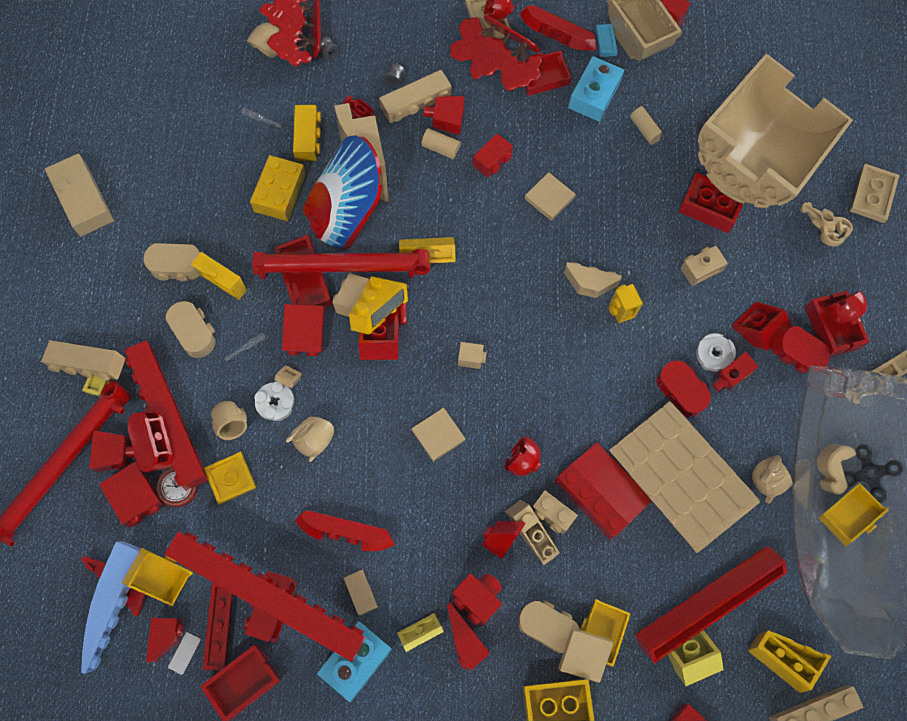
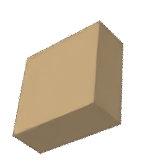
(288, 376)

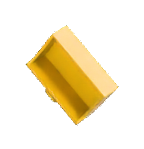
(219, 275)
(853, 515)
(156, 576)
(608, 623)

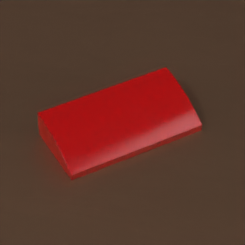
(305, 287)

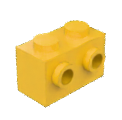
(625, 303)

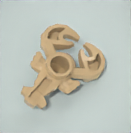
(827, 223)

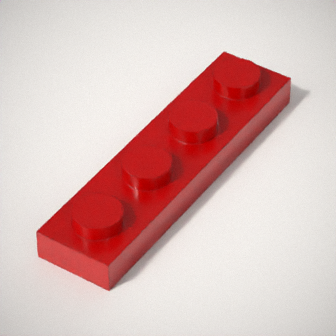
(217, 628)

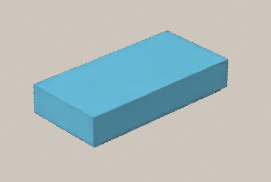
(606, 40)

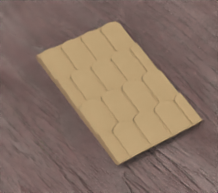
(684, 477)

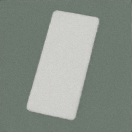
(184, 653)

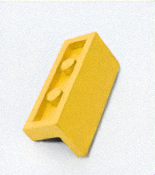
(440, 249)

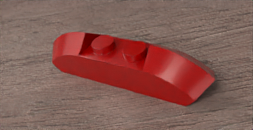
(558, 28)
(319, 524)

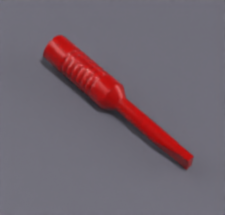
(402, 313)

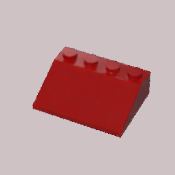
(603, 491)

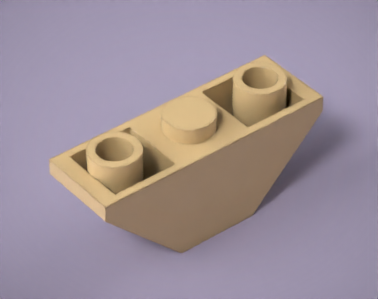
(591, 280)

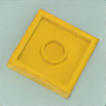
(230, 478)

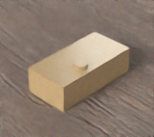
(79, 195)

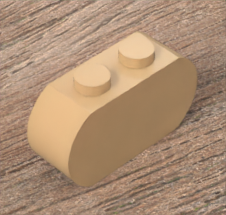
(171, 261)
(191, 329)
(546, 625)

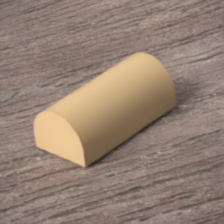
(646, 125)
(440, 143)

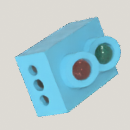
(596, 88)
(349, 676)

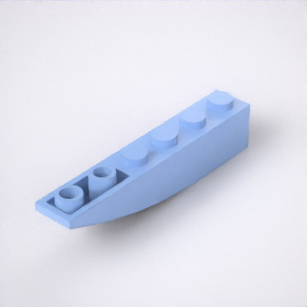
(106, 604)

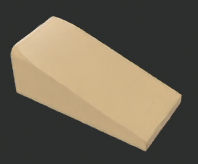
(360, 593)

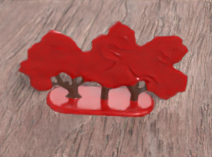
(291, 19)
(491, 54)

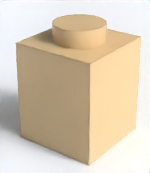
(471, 355)

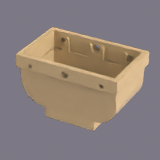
(642, 26)

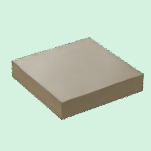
(550, 196)
(438, 434)
(585, 655)

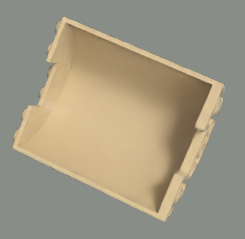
(767, 139)

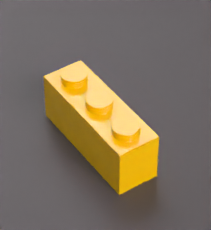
(306, 133)

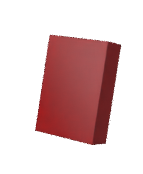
(553, 74)

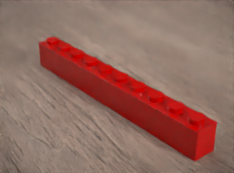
(265, 596)

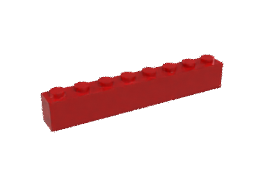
(159, 398)
(711, 604)

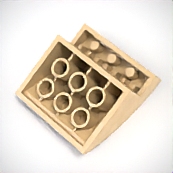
(362, 127)

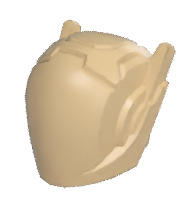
(260, 36)
(228, 420)
(312, 436)
(771, 477)

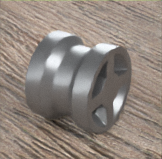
(328, 48)
(395, 74)

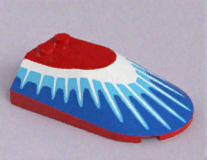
(345, 193)

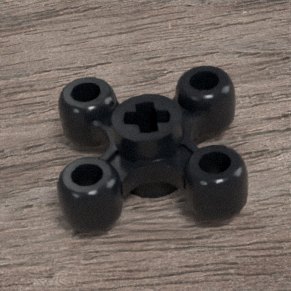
(880, 471)

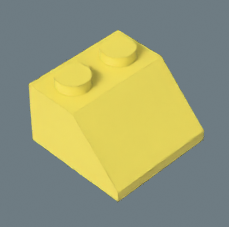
(696, 659)

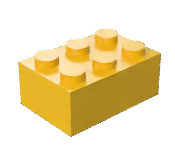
(278, 188)
(558, 701)

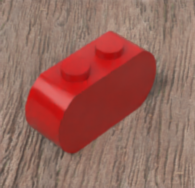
(799, 348)
(683, 388)
(149, 441)

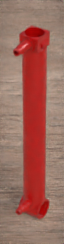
(414, 263)
(112, 400)

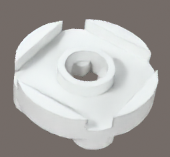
(708, 360)
(272, 412)

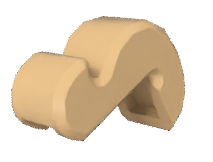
(830, 466)

